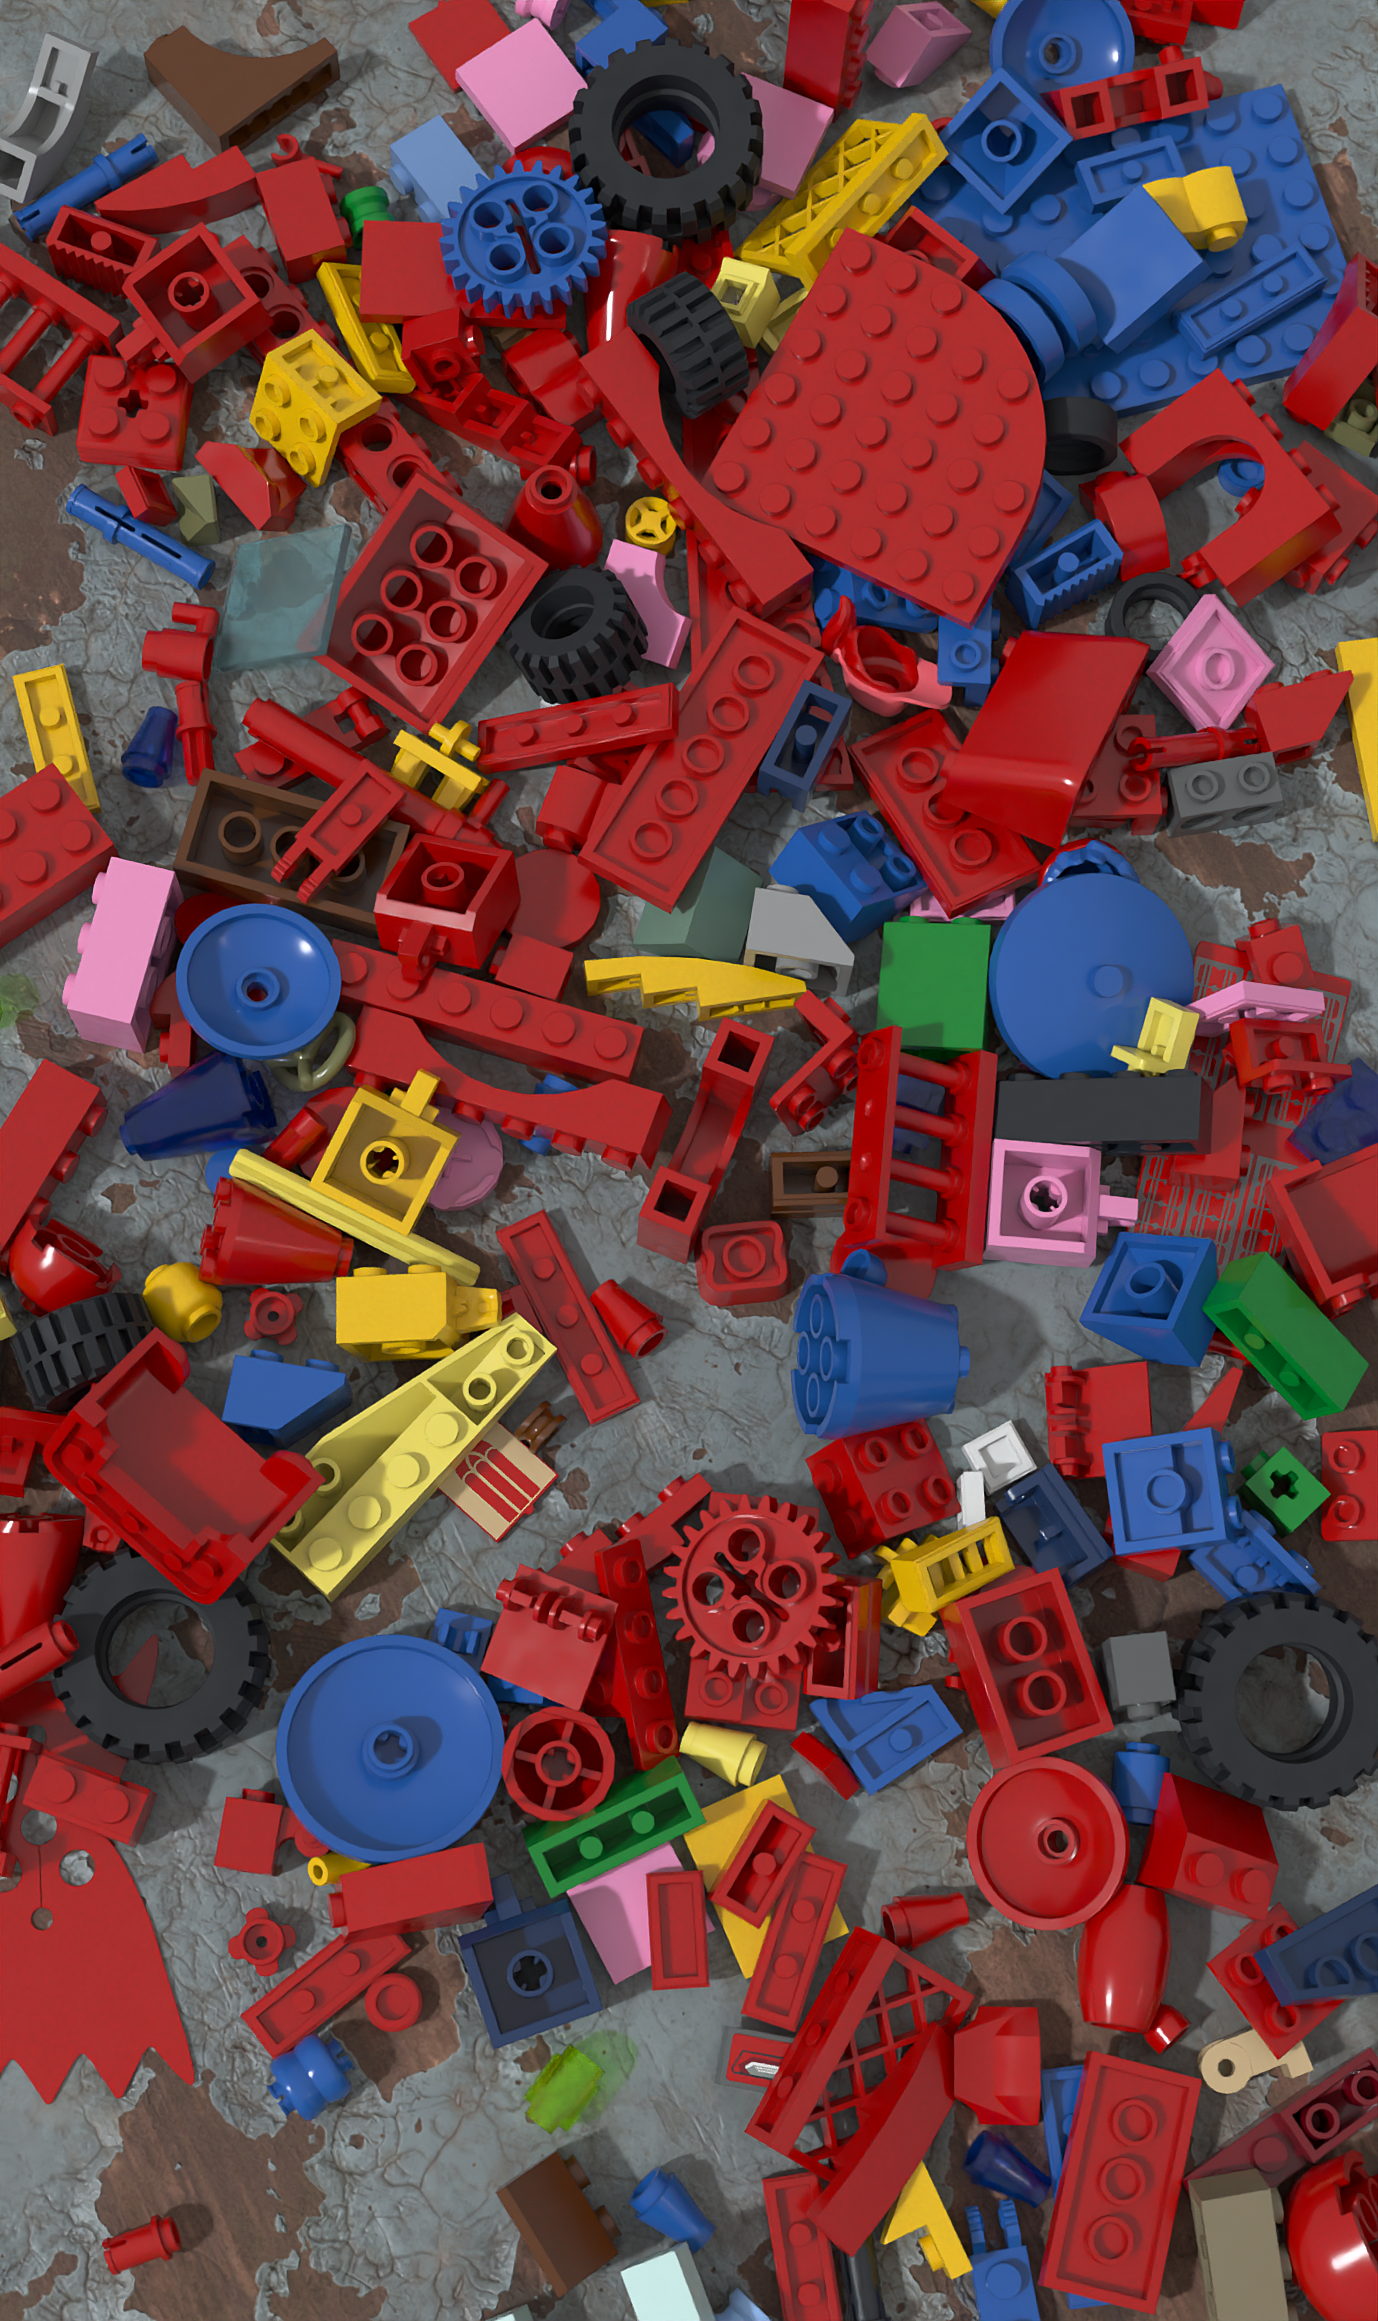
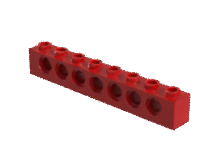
(372, 471)

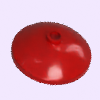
(1016, 1848)

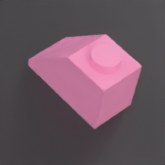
(915, 43)

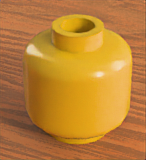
(181, 1303)

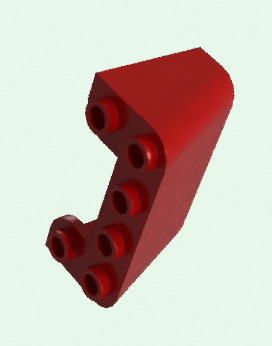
(1330, 1228)

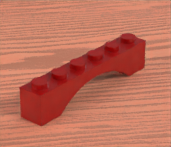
(753, 556)
(604, 1119)

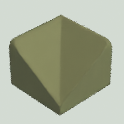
(198, 510)

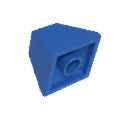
(1004, 138)
(1154, 1297)

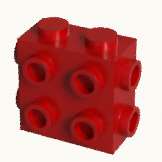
(1356, 518)

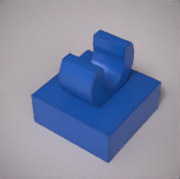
(463, 1635)

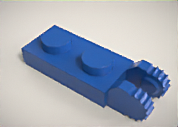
(1000, 2275)

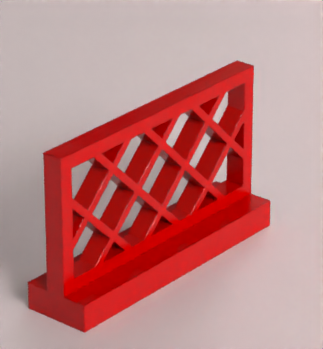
(830, 2032)

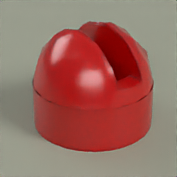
(1166, 2028)

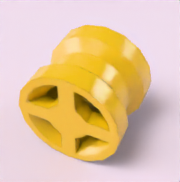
(650, 516)

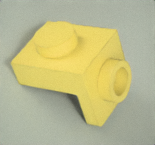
(1163, 1039)

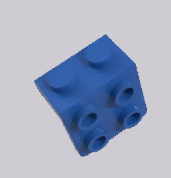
(872, 602)

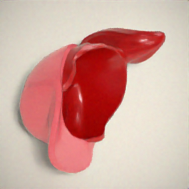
(878, 668)

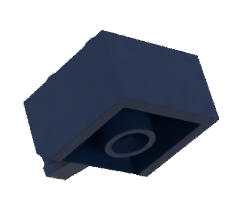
(495, 1954)

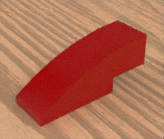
(181, 197)

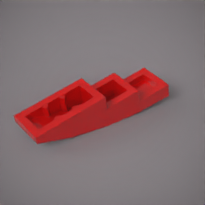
(494, 421)
(891, 2142)

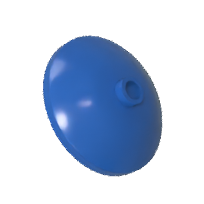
(1088, 35)
(263, 951)

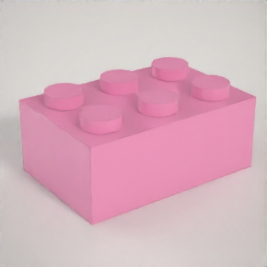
(124, 954)

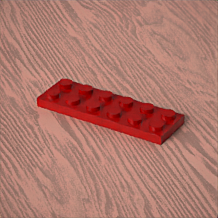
(692, 783)

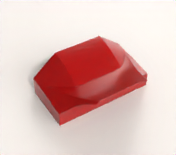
(256, 482)
(1000, 2065)

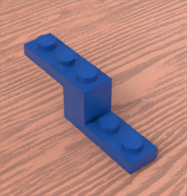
(621, 27)

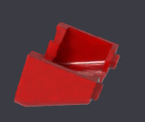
(1043, 730)
(175, 1472)

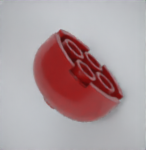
(1327, 2236)

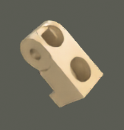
(1232, 2060)

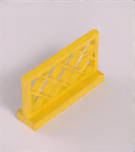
(866, 197)

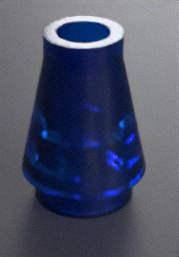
(151, 750)
(1004, 2169)

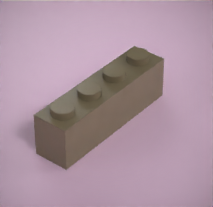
(1240, 2248)

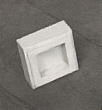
(1000, 1457)
(971, 1498)

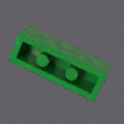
(1285, 1336)
(628, 1822)

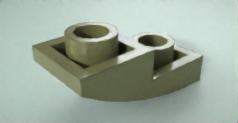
(1357, 421)

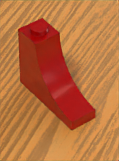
(1341, 351)

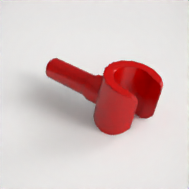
(290, 145)

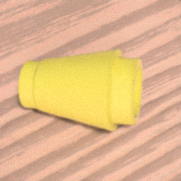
(725, 1752)

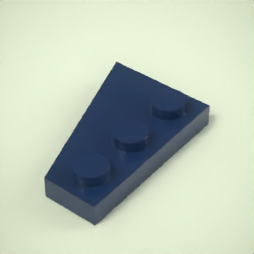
(1328, 1956)

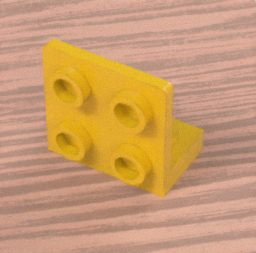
(307, 402)

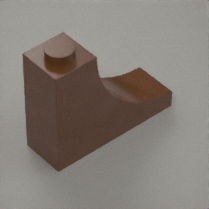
(236, 96)

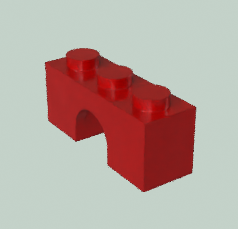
(1130, 98)

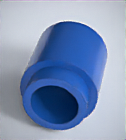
(1138, 1781)

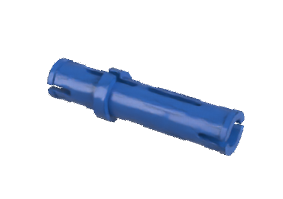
(87, 186)
(118, 522)

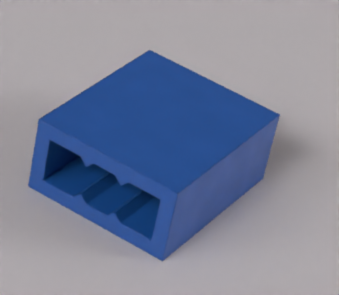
(1133, 268)

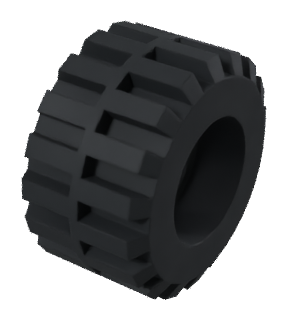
(692, 343)
(577, 635)
(78, 1347)

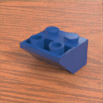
(849, 873)
(282, 1401)

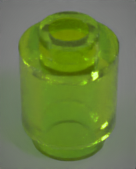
(563, 2090)

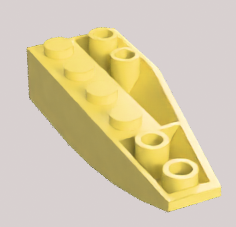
(402, 1450)

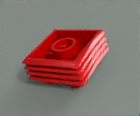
(157, 432)

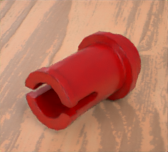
(142, 2244)

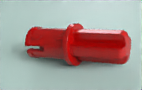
(195, 728)

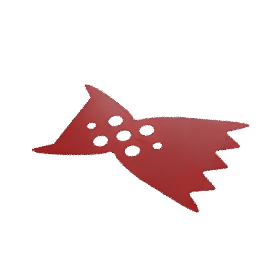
(97, 1971)

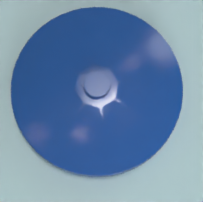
(1081, 971)
(389, 1749)

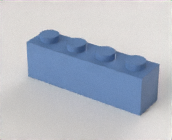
(432, 168)

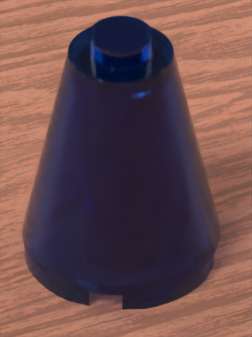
(202, 1111)

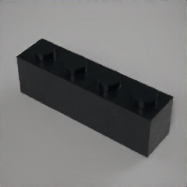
(1108, 1114)

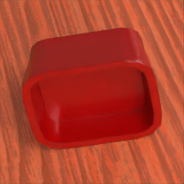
(742, 1263)

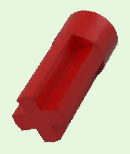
(295, 1139)

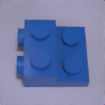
(1171, 1492)

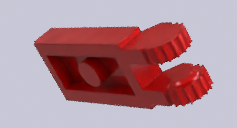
(341, 827)

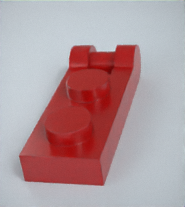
(270, 768)

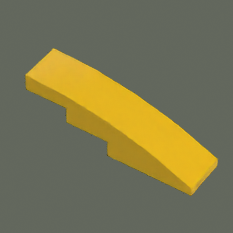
(715, 986)

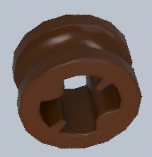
(540, 1427)

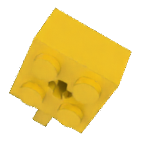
(408, 1128)
(410, 1314)

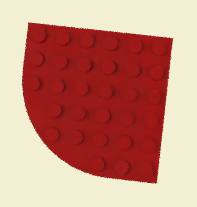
(893, 431)

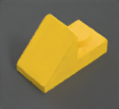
(921, 2206)

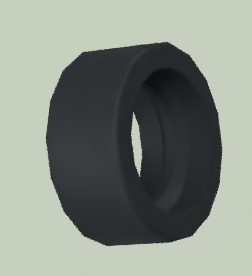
(1079, 435)
(1149, 586)

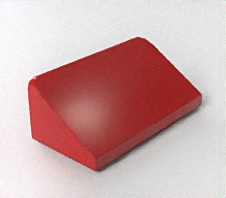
(761, 1863)

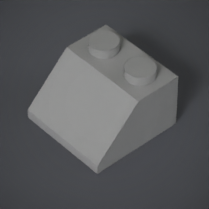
(797, 941)

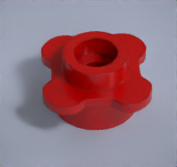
(1196, 570)
(263, 1304)
(245, 1944)

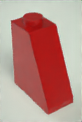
(412, 1894)

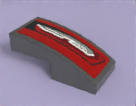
(752, 2058)

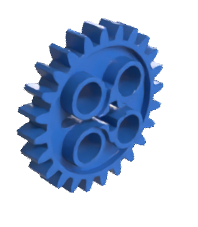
(478, 253)

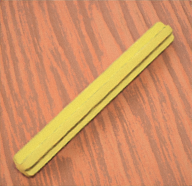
(295, 1191)

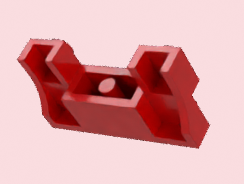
(748, 1701)

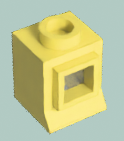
(748, 298)

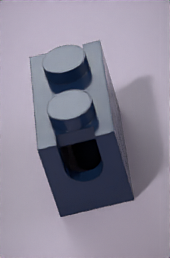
(804, 745)

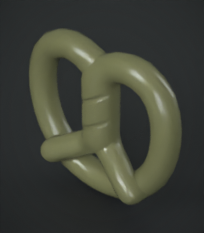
(303, 1059)

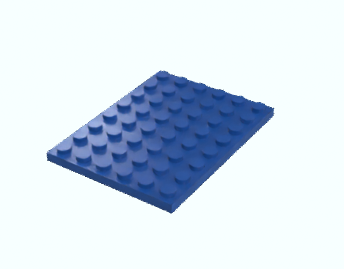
(1282, 205)

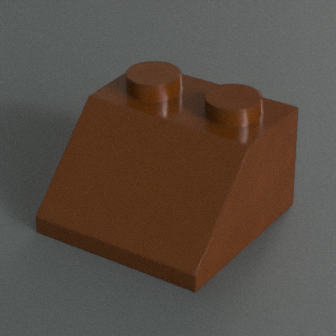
(558, 2220)

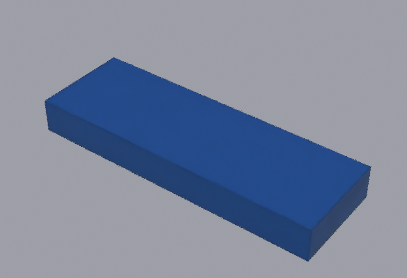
(1250, 300)

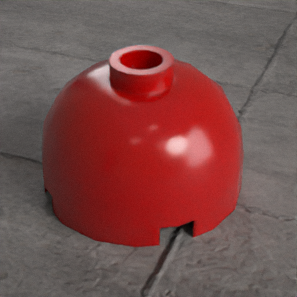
(57, 1267)
(558, 1764)

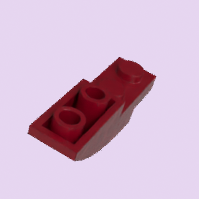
(1301, 2126)

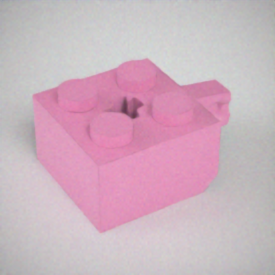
(1070, 1187)

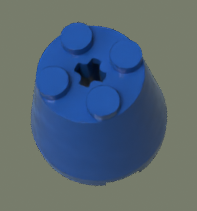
(872, 1357)

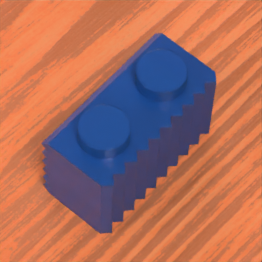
(1063, 574)

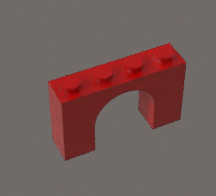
(1217, 424)
(725, 1099)

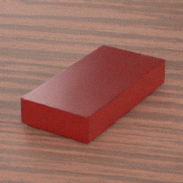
(677, 1930)

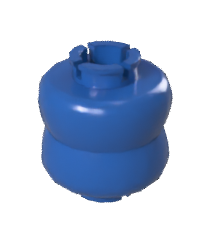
(310, 2077)

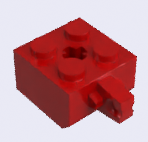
(930, 243)
(171, 323)
(445, 903)

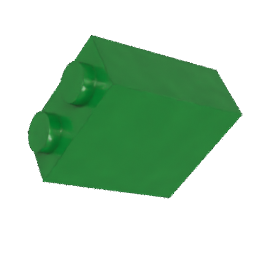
(936, 985)

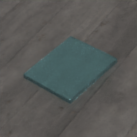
(281, 599)

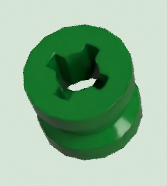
(362, 205)

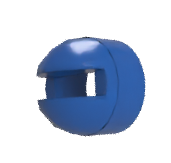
(865, 1266)

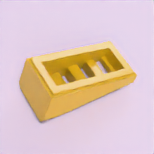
(920, 1576)

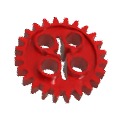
(783, 1547)

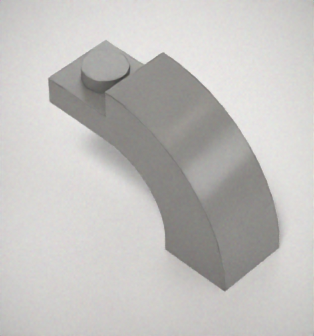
(49, 119)

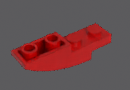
(654, 1532)

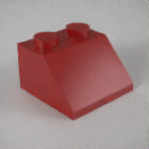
(1209, 1850)

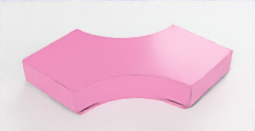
(643, 579)

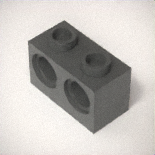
(1222, 794)
(1135, 1675)

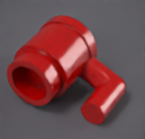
(183, 653)

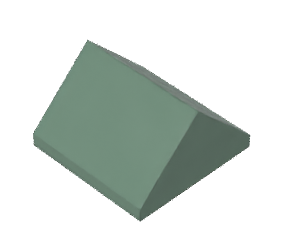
(709, 916)

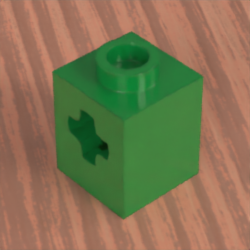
(1299, 1498)

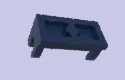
(1053, 1528)

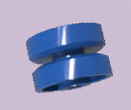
(1043, 311)

